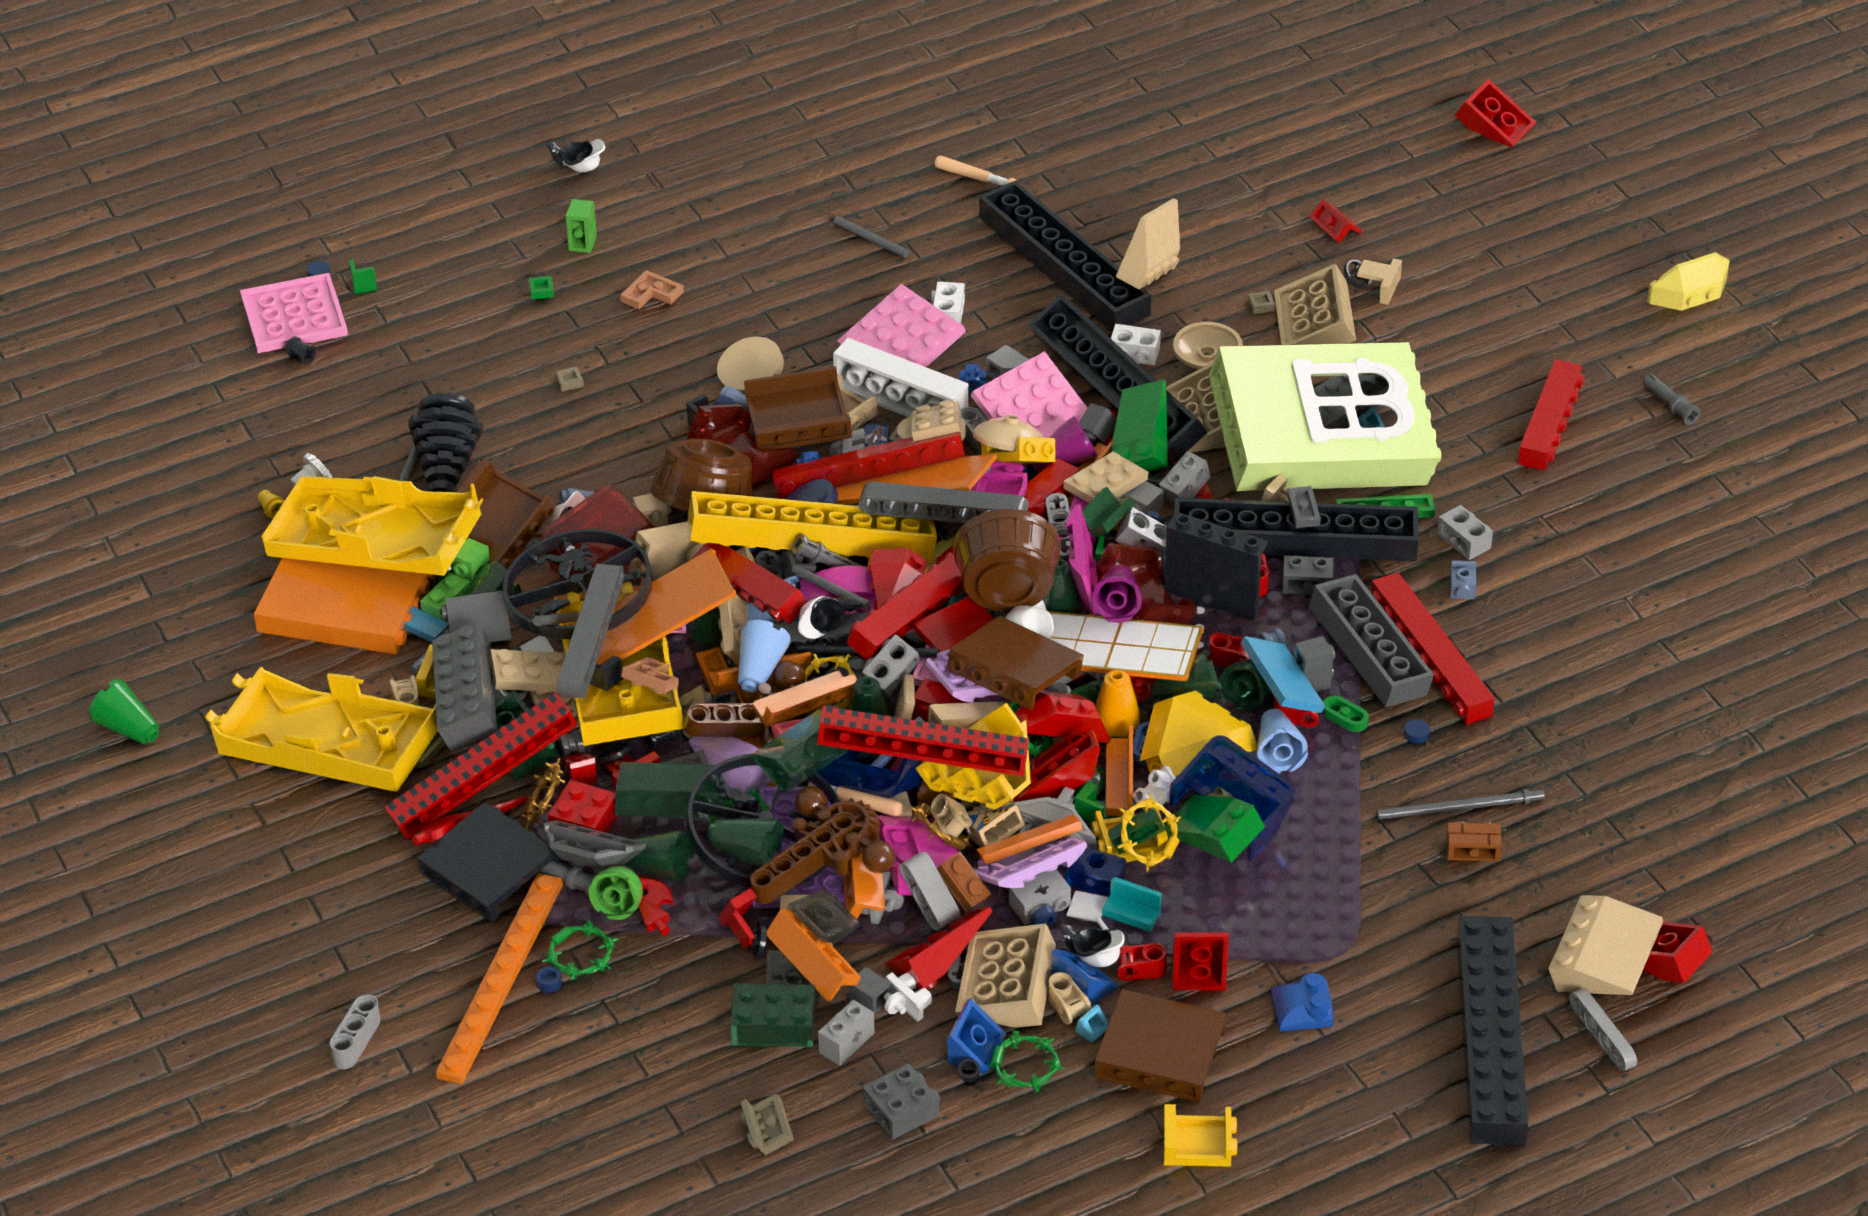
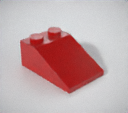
(1494, 115)
(1678, 952)
(1200, 961)

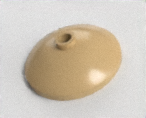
(1199, 343)
(1003, 432)

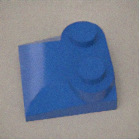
(1303, 1004)

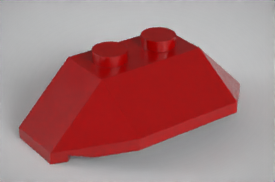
(1061, 715)
(1062, 765)

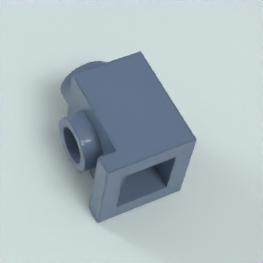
(1463, 580)

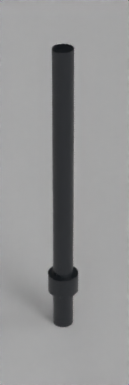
(823, 649)

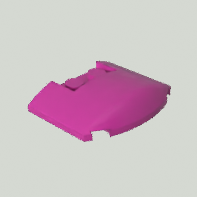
(1003, 479)
(1081, 557)
(852, 578)
(909, 839)

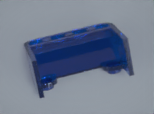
(1242, 776)
(872, 779)

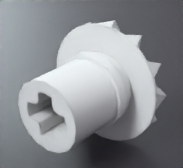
(313, 468)

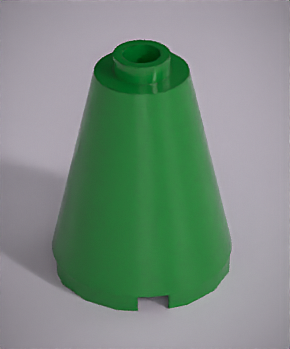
(123, 713)

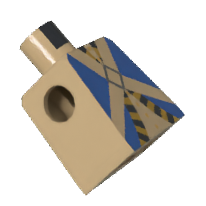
(993, 825)

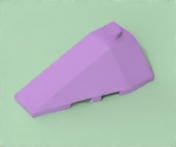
(722, 748)

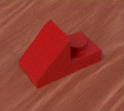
(580, 768)

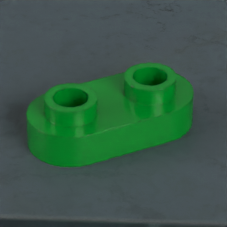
(1345, 713)

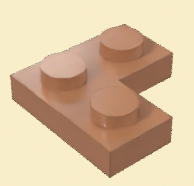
(650, 286)
(650, 674)

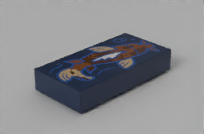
(876, 434)

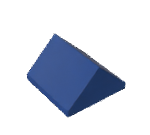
(1088, 978)
(974, 1037)

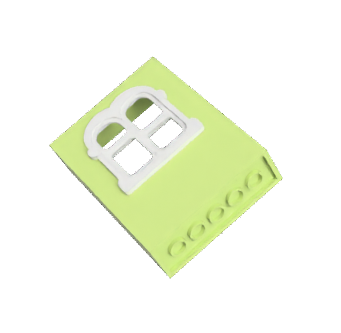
(1277, 428)

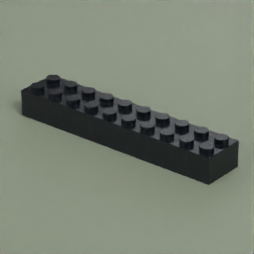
(1063, 255)
(1108, 368)
(1343, 532)
(1491, 1031)

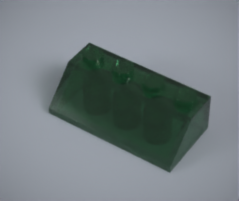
(796, 754)
(662, 789)

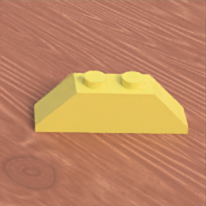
(1690, 283)

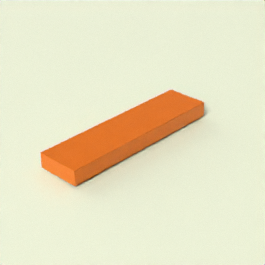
(1029, 839)

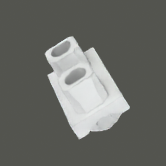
(1158, 786)
(903, 999)

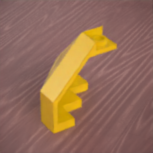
(1184, 726)
(980, 785)

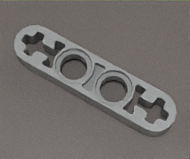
(1062, 513)
(1603, 1029)

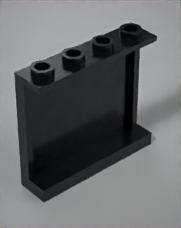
(1214, 566)
(485, 860)

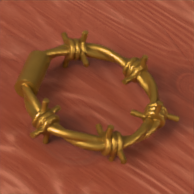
(923, 811)
(531, 813)

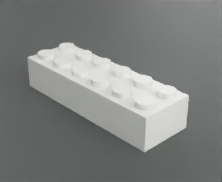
(893, 380)

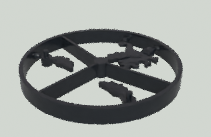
(576, 582)
(738, 796)

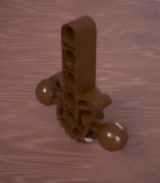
(734, 714)
(838, 835)

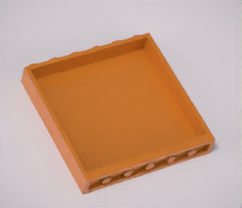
(341, 604)

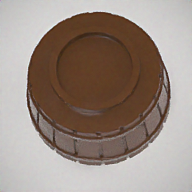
(700, 467)
(1007, 558)

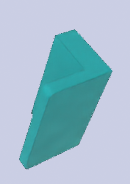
(1133, 904)

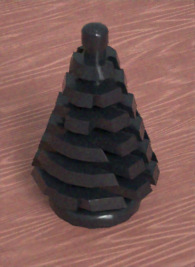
(444, 438)

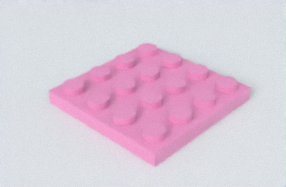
(291, 309)
(906, 328)
(1034, 394)

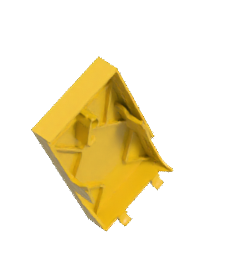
(372, 524)
(625, 708)
(324, 733)

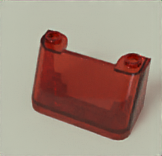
(730, 426)
(602, 510)
(1146, 567)

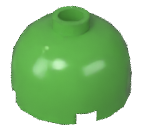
(616, 892)

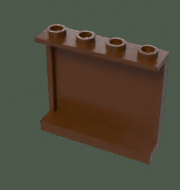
(797, 409)
(508, 513)
(1013, 661)
(1159, 1045)

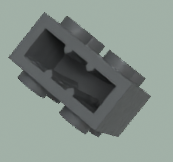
(901, 1101)

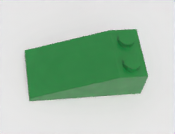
(1142, 426)
(1217, 825)

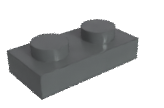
(1303, 507)

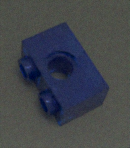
(1095, 871)

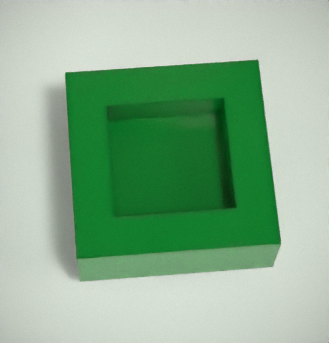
(541, 287)

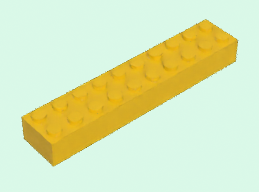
(778, 522)

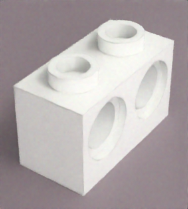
(949, 299)
(1138, 342)

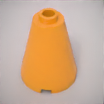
(1118, 704)

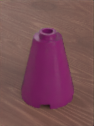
(1070, 445)
(1117, 595)

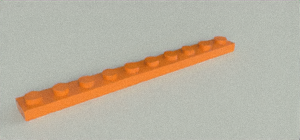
(499, 979)

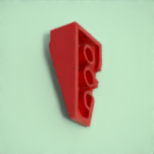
(892, 571)
(933, 959)

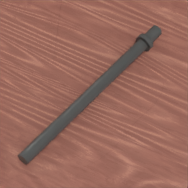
(1524, 796)

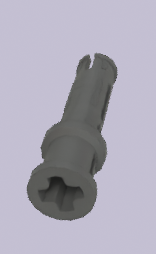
(1677, 403)
(818, 553)
(573, 877)

